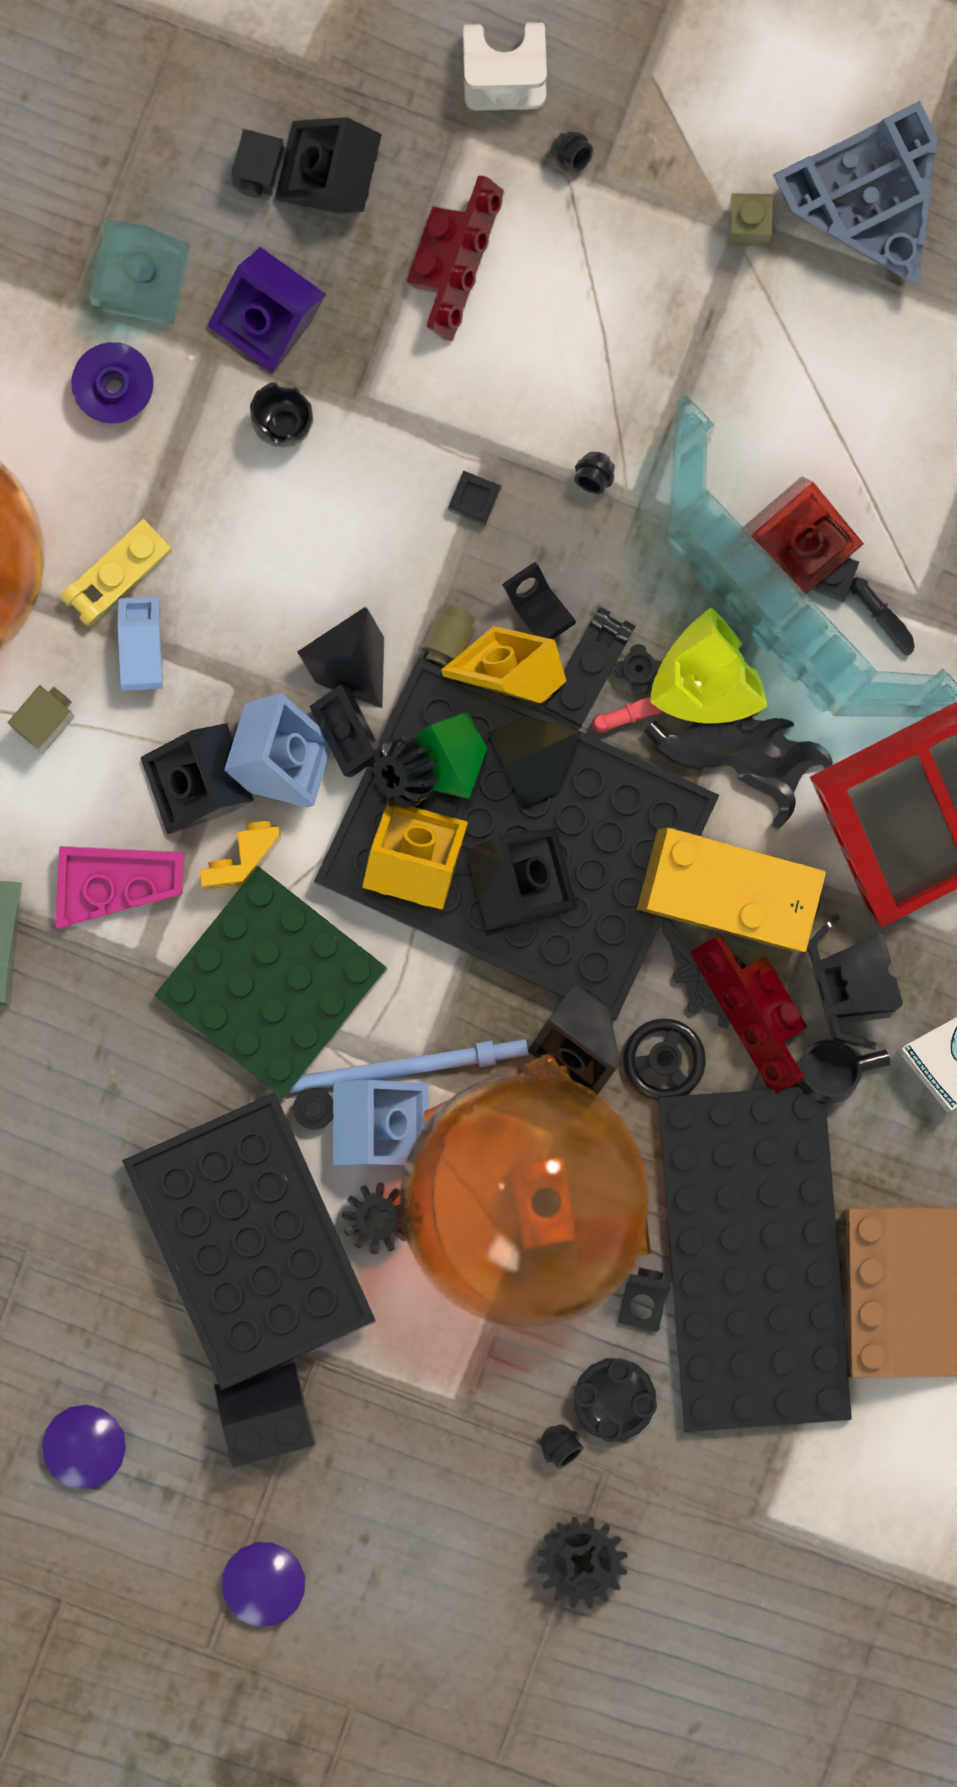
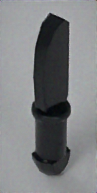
(884, 616)

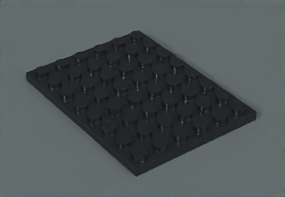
(604, 827)

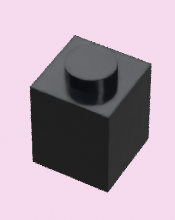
(257, 163)

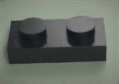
(345, 730)

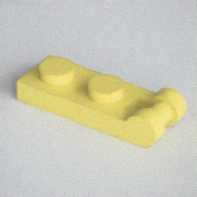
(117, 572)

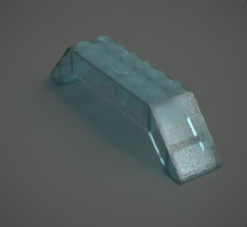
(772, 602)

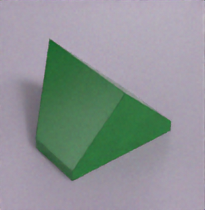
(459, 753)

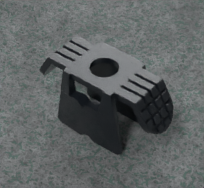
(854, 982)

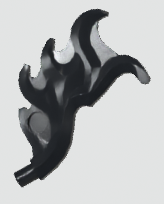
(750, 746)

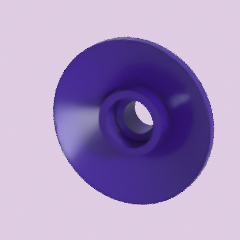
(108, 363)

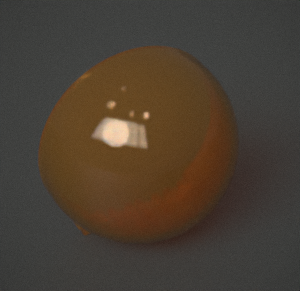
(524, 1198)

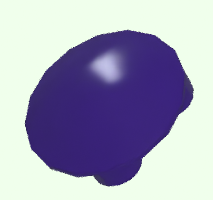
(84, 1446)
(263, 1584)

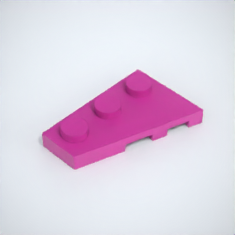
(113, 880)

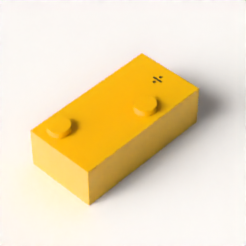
(731, 890)

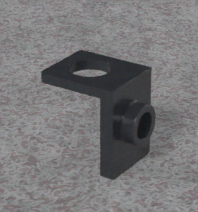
(539, 605)
(647, 1283)

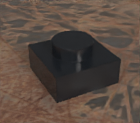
(838, 581)

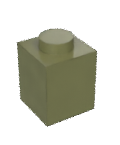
(750, 219)
(42, 717)

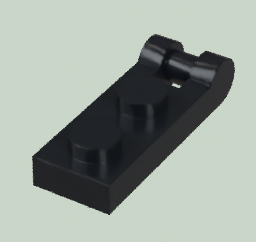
(590, 668)

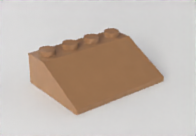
(901, 1292)

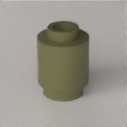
(448, 635)

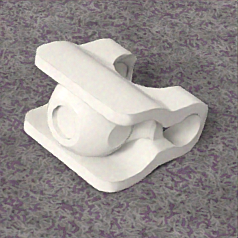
(505, 78)

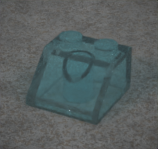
(139, 272)

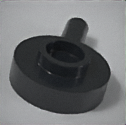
(834, 1070)

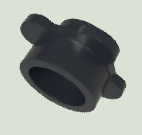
(626, 668)

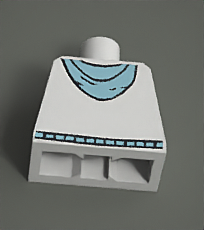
(935, 1062)

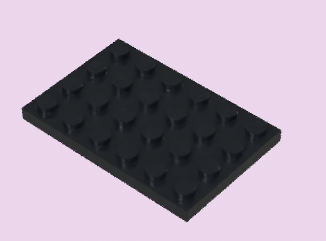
(249, 1241)

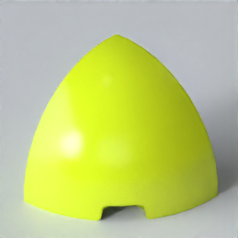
(707, 675)

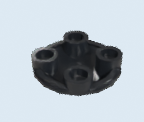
(614, 1399)

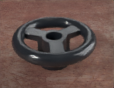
(676, 1030)

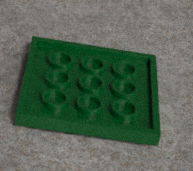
(271, 982)

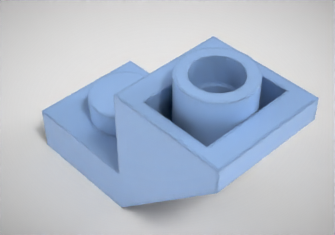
(140, 643)

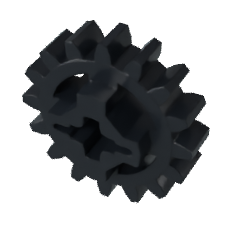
(565, 1550)

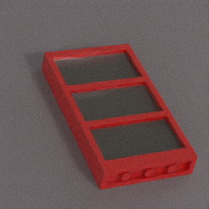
(898, 815)

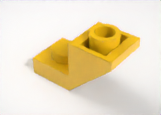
(254, 848)

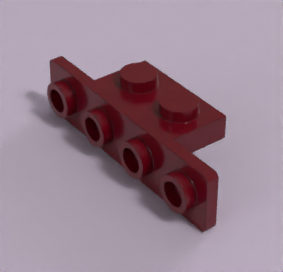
(452, 254)
(756, 1009)

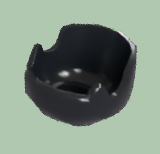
(281, 415)

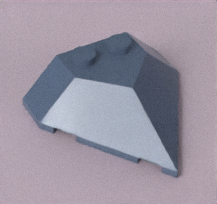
(871, 190)

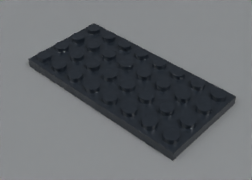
(754, 1259)

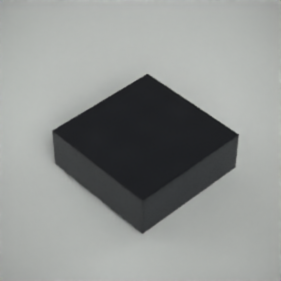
(474, 497)

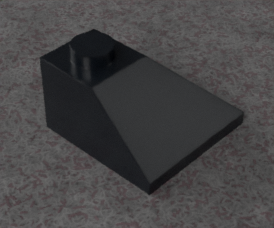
(581, 1039)

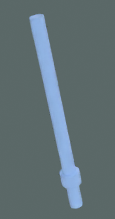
(483, 1054)

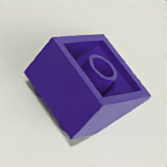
(265, 308)

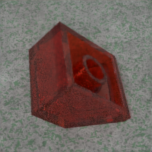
(804, 534)

